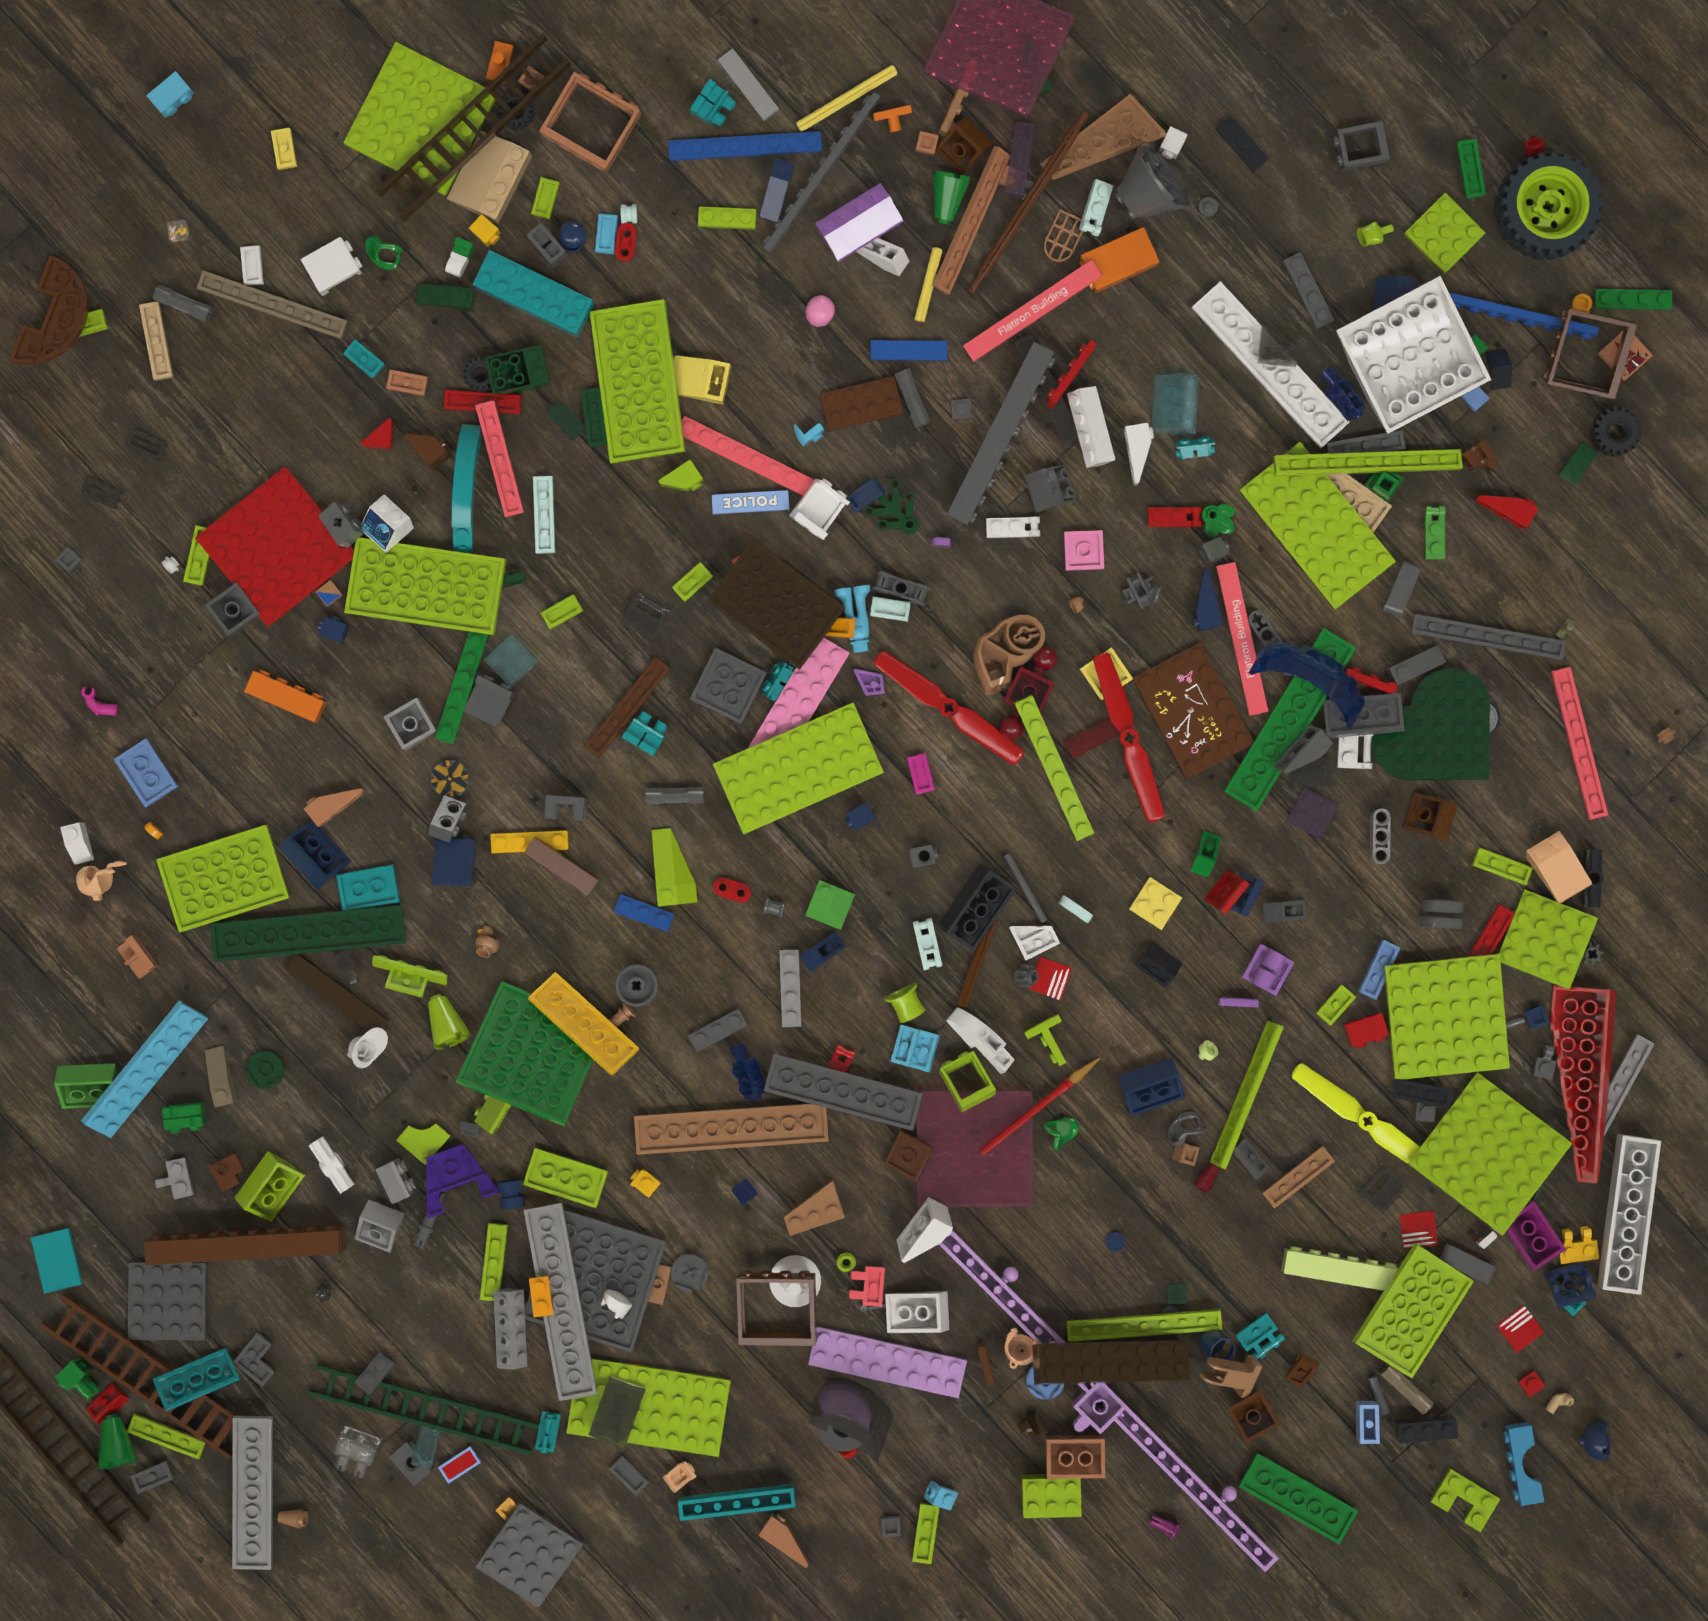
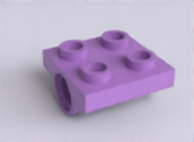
(1267, 969)

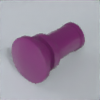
(1165, 1526)

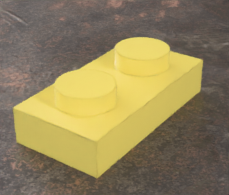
(284, 148)

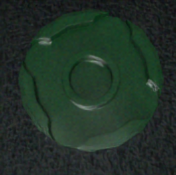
(265, 1069)

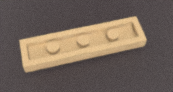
(156, 341)

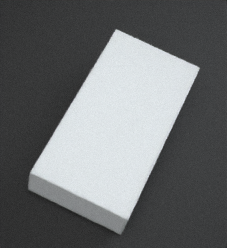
(252, 265)

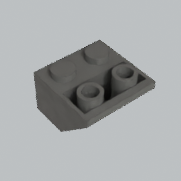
(1050, 488)

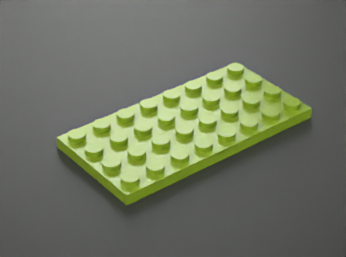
(637, 381)
(1319, 530)
(426, 586)
(798, 768)
(676, 1411)

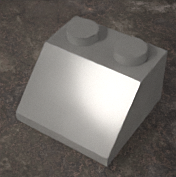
(379, 1225)

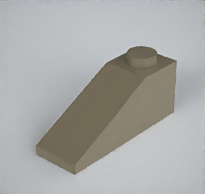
(220, 1077)

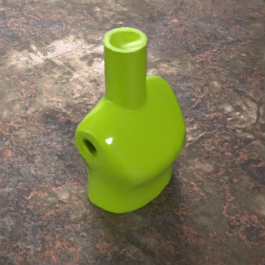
(1373, 234)

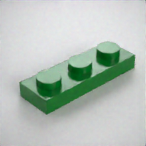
(1470, 169)

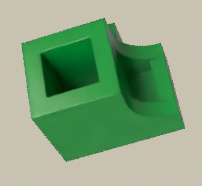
(1384, 484)

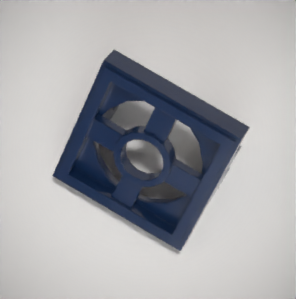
(1248, 896)
(1577, 1268)

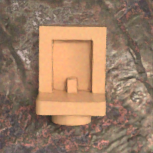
(679, 1476)

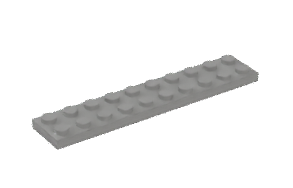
(566, 1326)

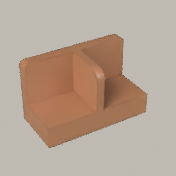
(137, 956)

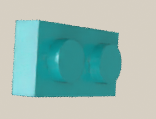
(364, 359)

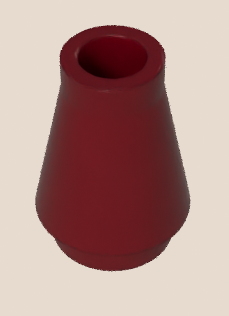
(1206, 1179)

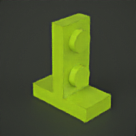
(1046, 1038)

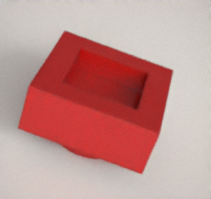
(1531, 1383)

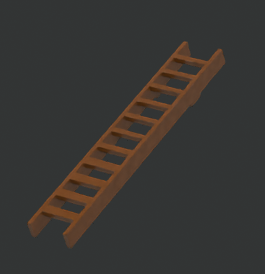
(136, 1388)

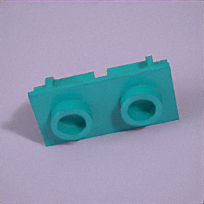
(1187, 446)
(780, 672)
(547, 1432)

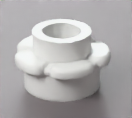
(170, 564)

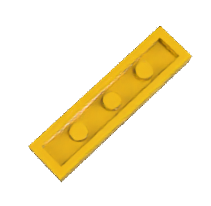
(520, 841)

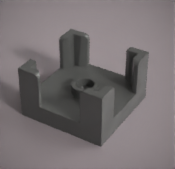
(552, 805)

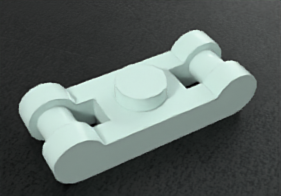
(927, 943)

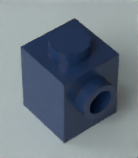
(333, 629)

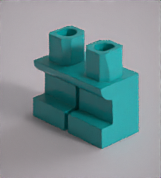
(711, 102)
(639, 728)

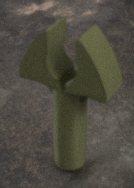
(1567, 626)

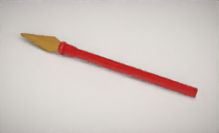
(1068, 1083)

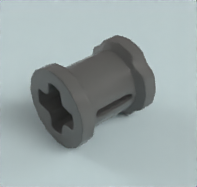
(774, 907)

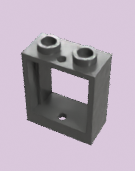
(1380, 143)

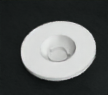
(794, 1293)

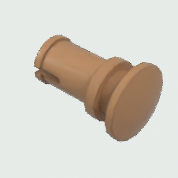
(622, 1015)

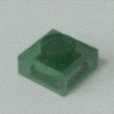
(1177, 1293)

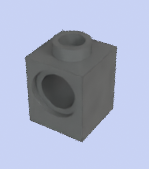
(916, 862)

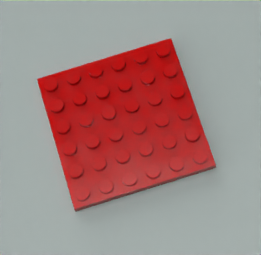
(275, 546)

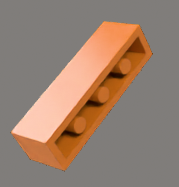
(284, 696)

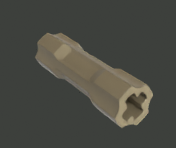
(1407, 1389)

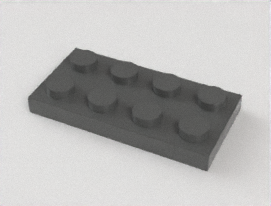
(1378, 716)

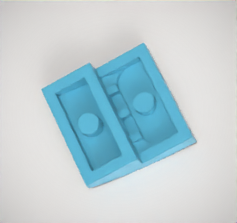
(915, 1048)

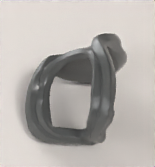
(1178, 1134)

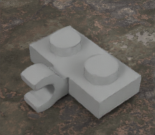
(178, 1178)

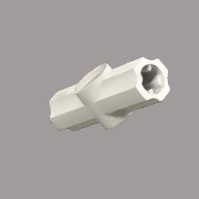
(331, 1164)

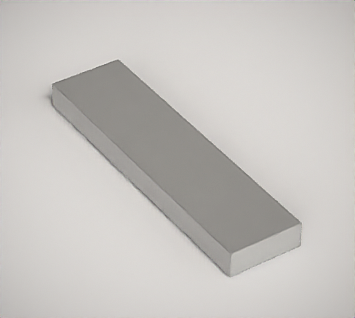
(748, 85)

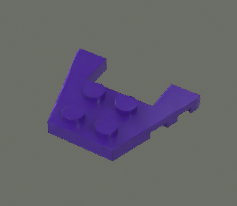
(451, 1170)

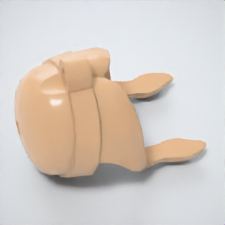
(94, 881)
(1014, 1344)

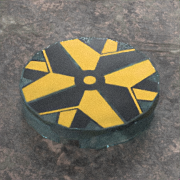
(450, 778)

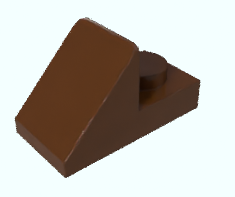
(1302, 1369)

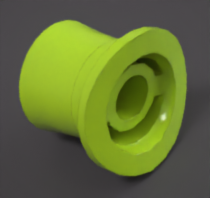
(906, 1003)

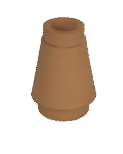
(294, 1518)

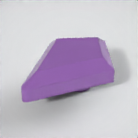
(870, 682)

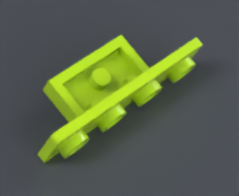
(408, 978)

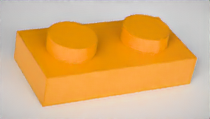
(541, 1296)

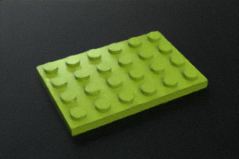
(223, 878)
(1413, 1310)

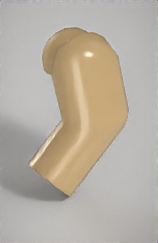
(1559, 1400)

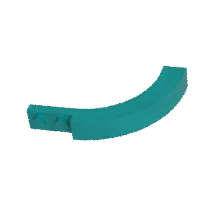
(463, 487)

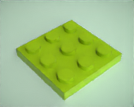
(1444, 233)

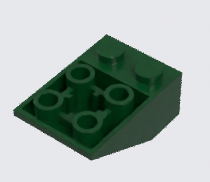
(518, 370)

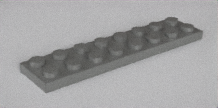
(843, 1091)

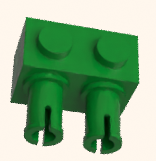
(76, 1377)

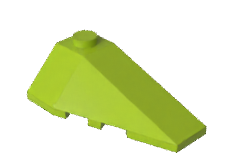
(672, 873)

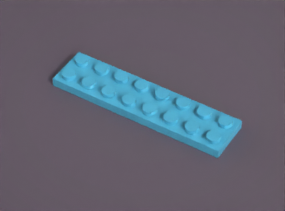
(144, 1069)

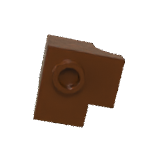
(1479, 456)
(227, 1171)

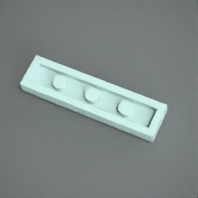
(544, 514)

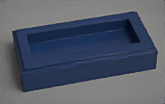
(865, 494)

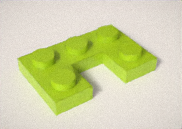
(1457, 1485)

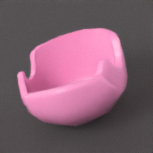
(820, 310)

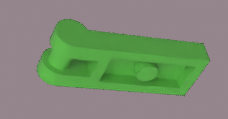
(1434, 533)

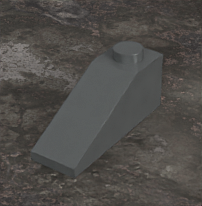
(1415, 665)
(1305, 749)

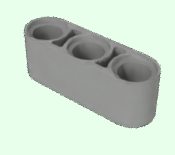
(1384, 827)

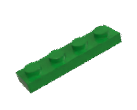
(1632, 299)

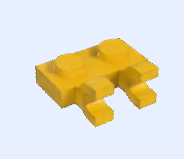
(1578, 1250)

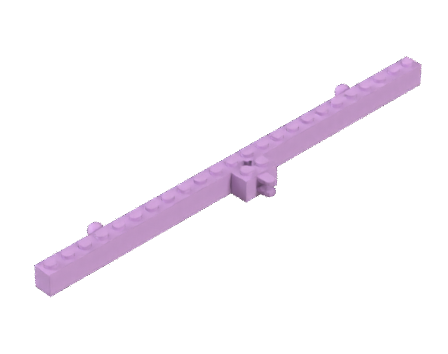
(1113, 1406)

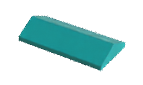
(195, 1379)

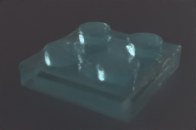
(511, 660)

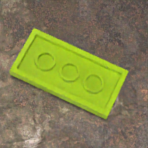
(565, 1177)

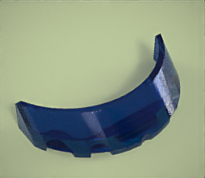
(1318, 670)

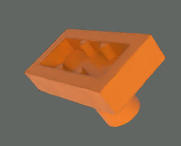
(500, 59)
(892, 116)

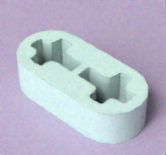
(1075, 909)

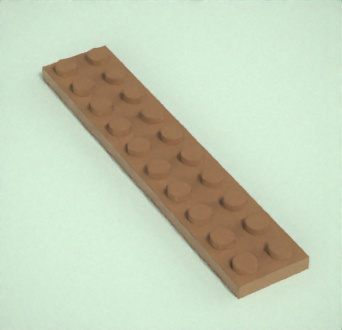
(730, 1128)

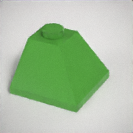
(830, 904)

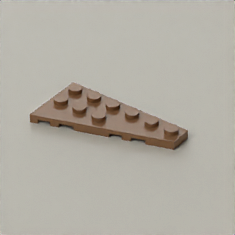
(1115, 132)

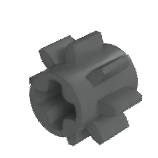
(1596, 953)
(1026, 975)

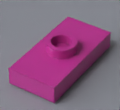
(920, 773)

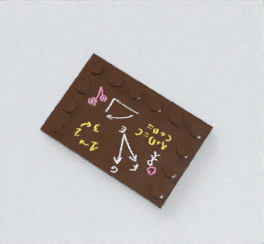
(1193, 710)

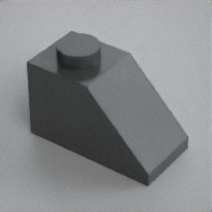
(1213, 550)
(1284, 911)

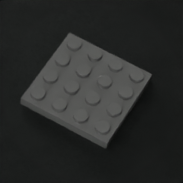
(167, 1301)
(529, 1554)

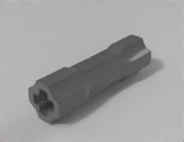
(195, 308)
(917, 410)
(674, 795)

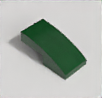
(1578, 463)

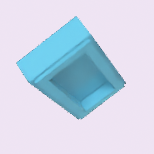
(606, 234)

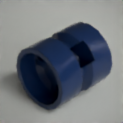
(511, 1194)

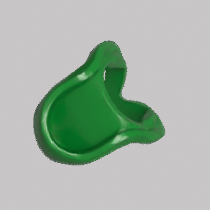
(374, 245)
(1065, 1130)

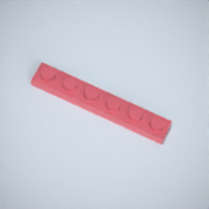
(499, 458)

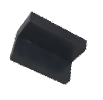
(1158, 964)

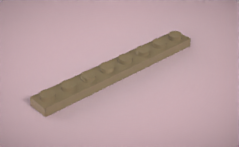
(272, 305)

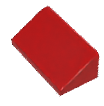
(107, 1403)

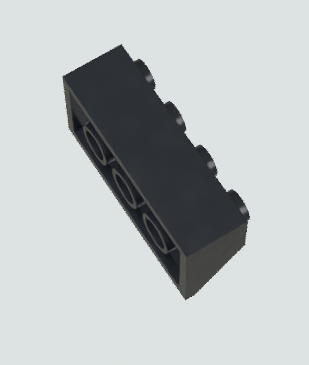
(976, 907)

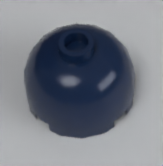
(1596, 1441)

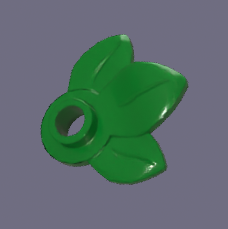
(1220, 522)

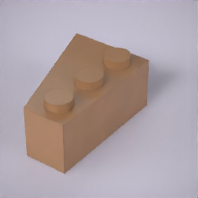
(816, 1210)

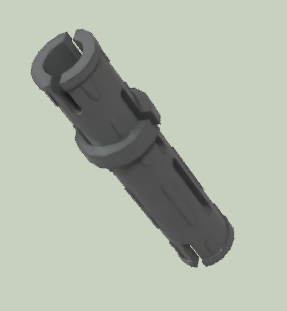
(426, 1227)

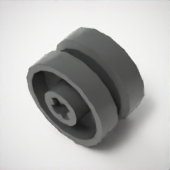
(1442, 913)
(627, 991)

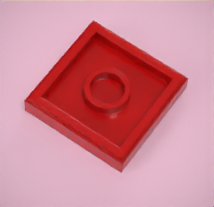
(1226, 891)

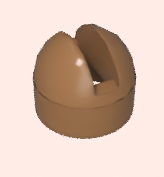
(1077, 604)

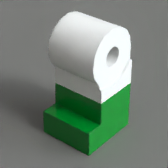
(459, 257)

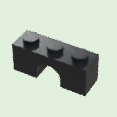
(1428, 1430)

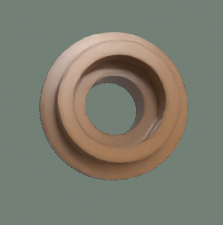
(1666, 735)

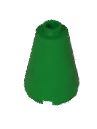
(948, 194)
(115, 1444)

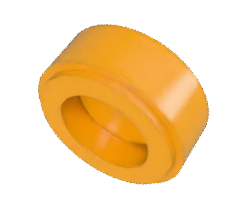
(1582, 302)
(153, 830)

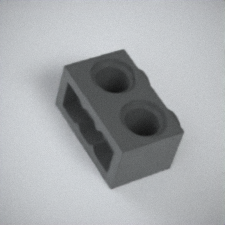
(547, 245)
(446, 824)

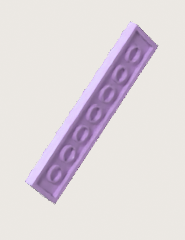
(888, 1362)

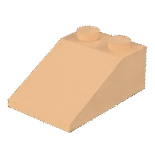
(1558, 867)

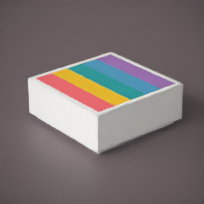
(1485, 1239)

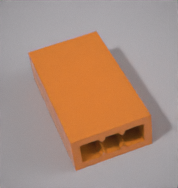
(1121, 259)

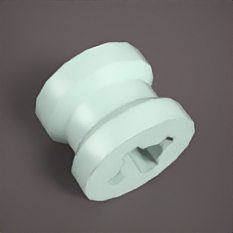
(629, 213)

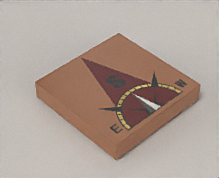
(1636, 358)

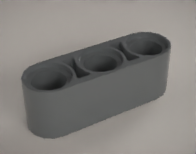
(1401, 588)
(1467, 1263)

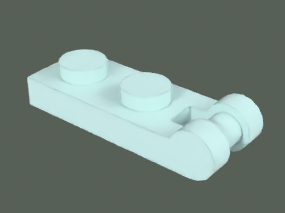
(1096, 207)

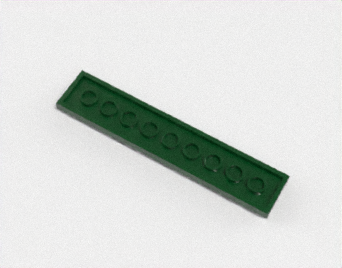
(308, 933)

